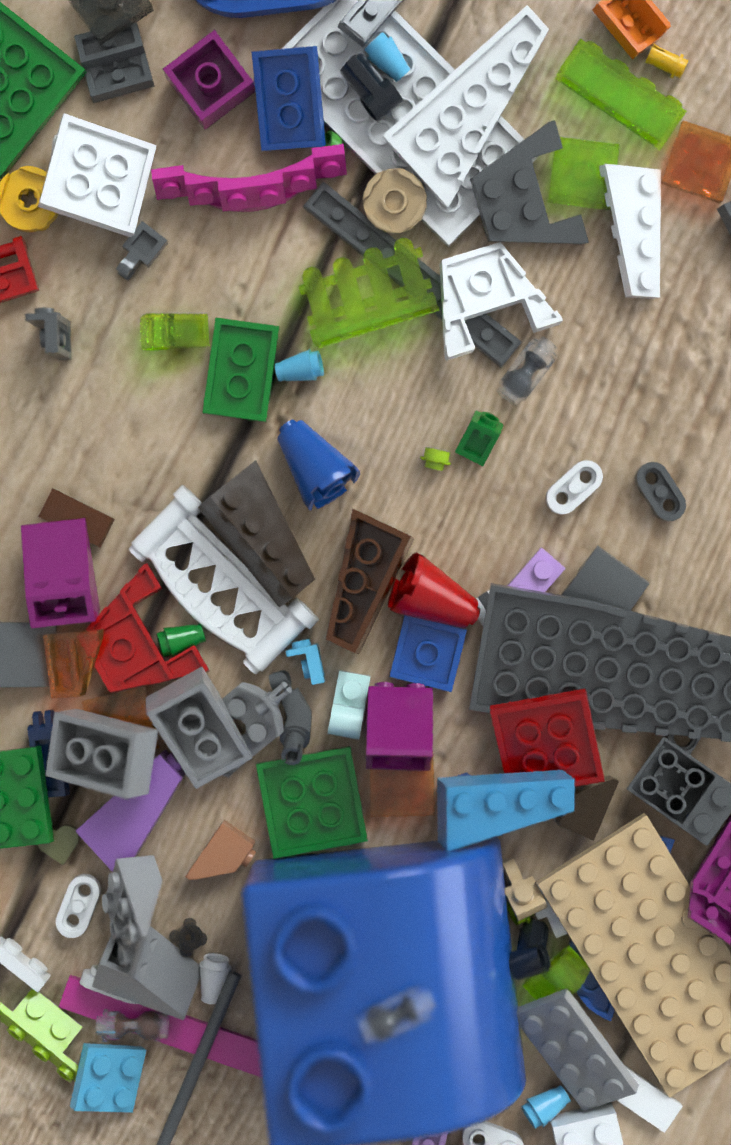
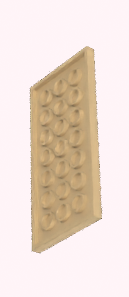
(654, 964)

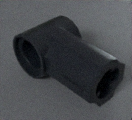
(375, 93)
(531, 953)

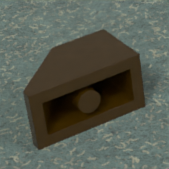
(589, 808)

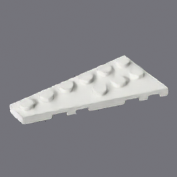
(455, 119)

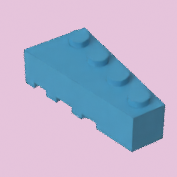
(496, 804)

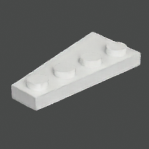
(636, 213)

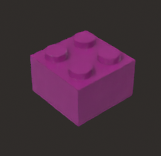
(209, 79)

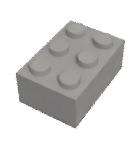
(101, 753)

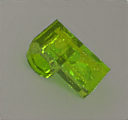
(173, 331)
(566, 971)

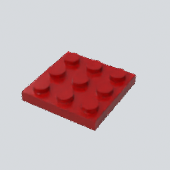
(549, 736)

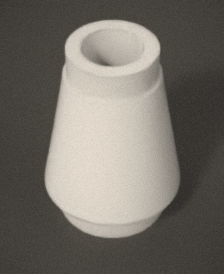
(213, 974)

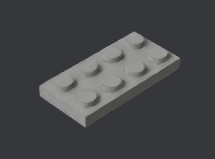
(575, 1050)

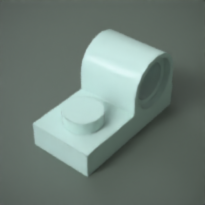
(349, 705)

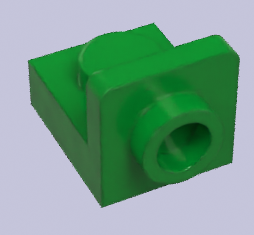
(480, 437)

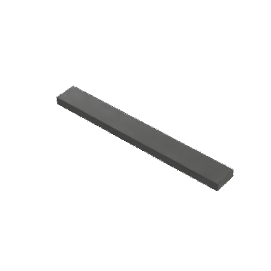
(361, 235)

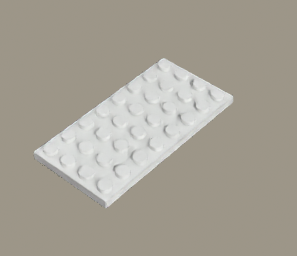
(364, 135)

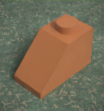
(223, 853)

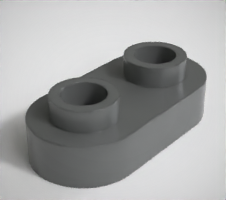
(662, 489)

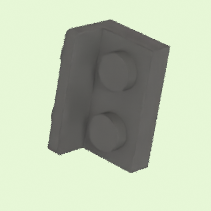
(54, 332)

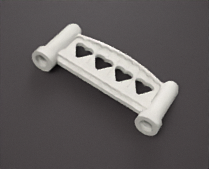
(179, 526)

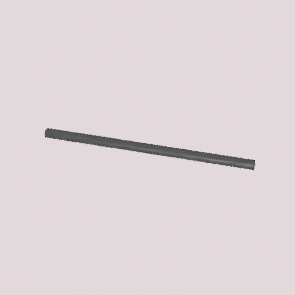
(199, 1058)

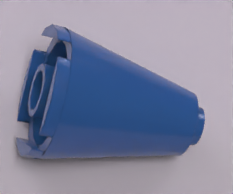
(315, 464)

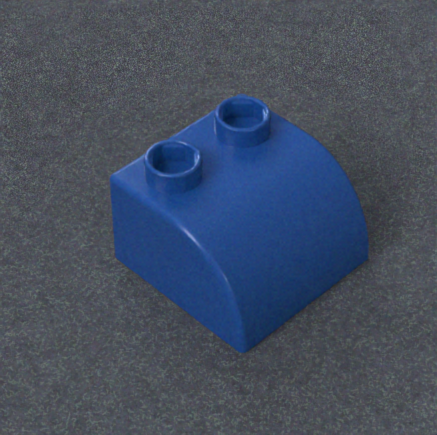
(353, 932)

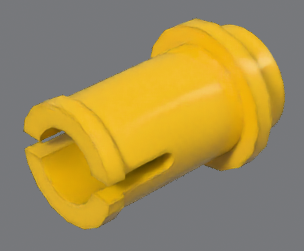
(667, 61)

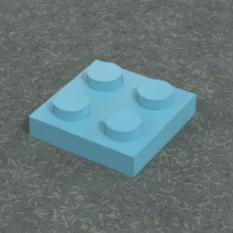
(107, 1078)

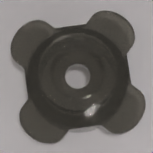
(197, 937)

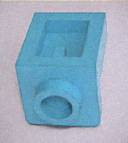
(312, 665)

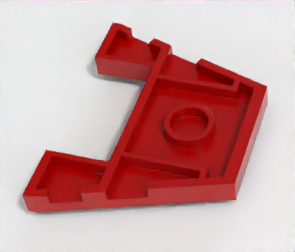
(127, 651)

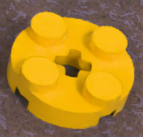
(13, 208)

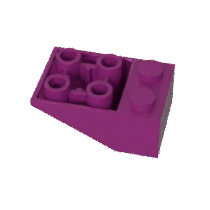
(59, 573)

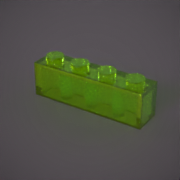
(620, 93)

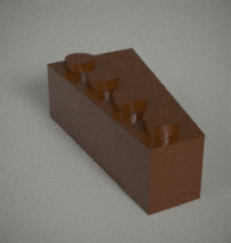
(366, 576)

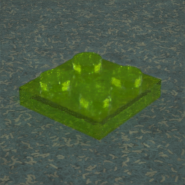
(576, 173)

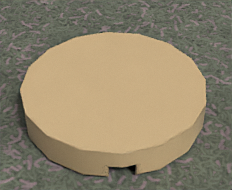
(395, 200)

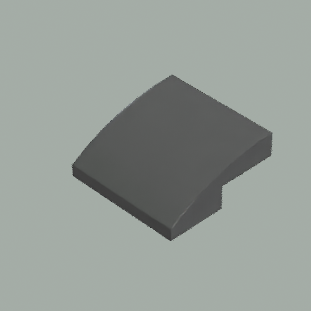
(116, 65)
(606, 581)

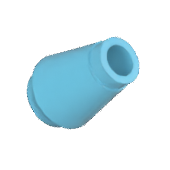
(387, 57)
(300, 367)
(545, 1106)

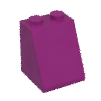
(399, 727)

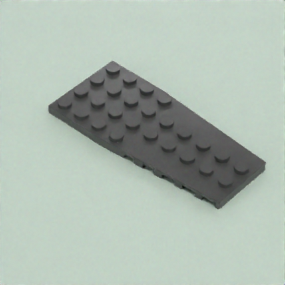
(634, 666)

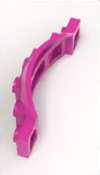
(252, 192)

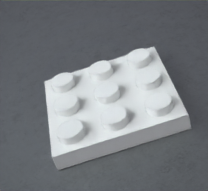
(97, 175)

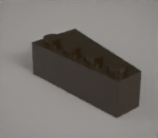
(259, 534)

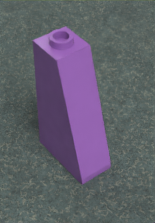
(125, 824)

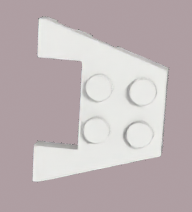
(482, 284)

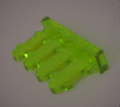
(354, 307)

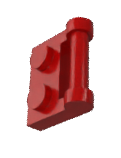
(18, 277)

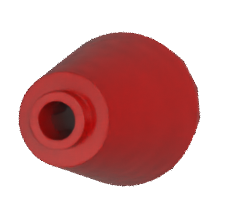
(432, 595)

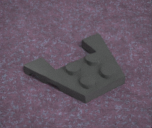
(512, 199)

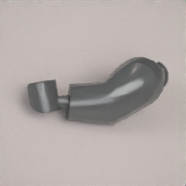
(298, 720)

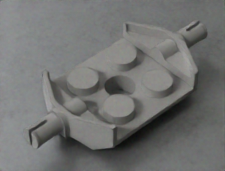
(259, 714)

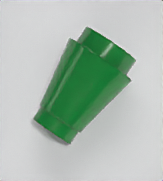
(179, 638)

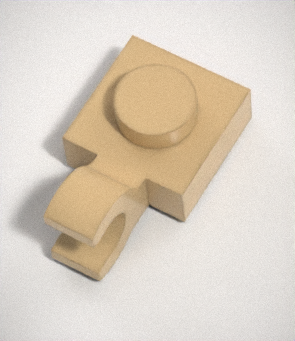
(523, 893)

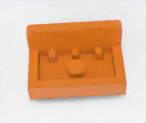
(632, 23)

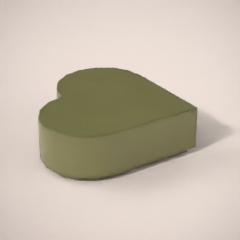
(63, 845)

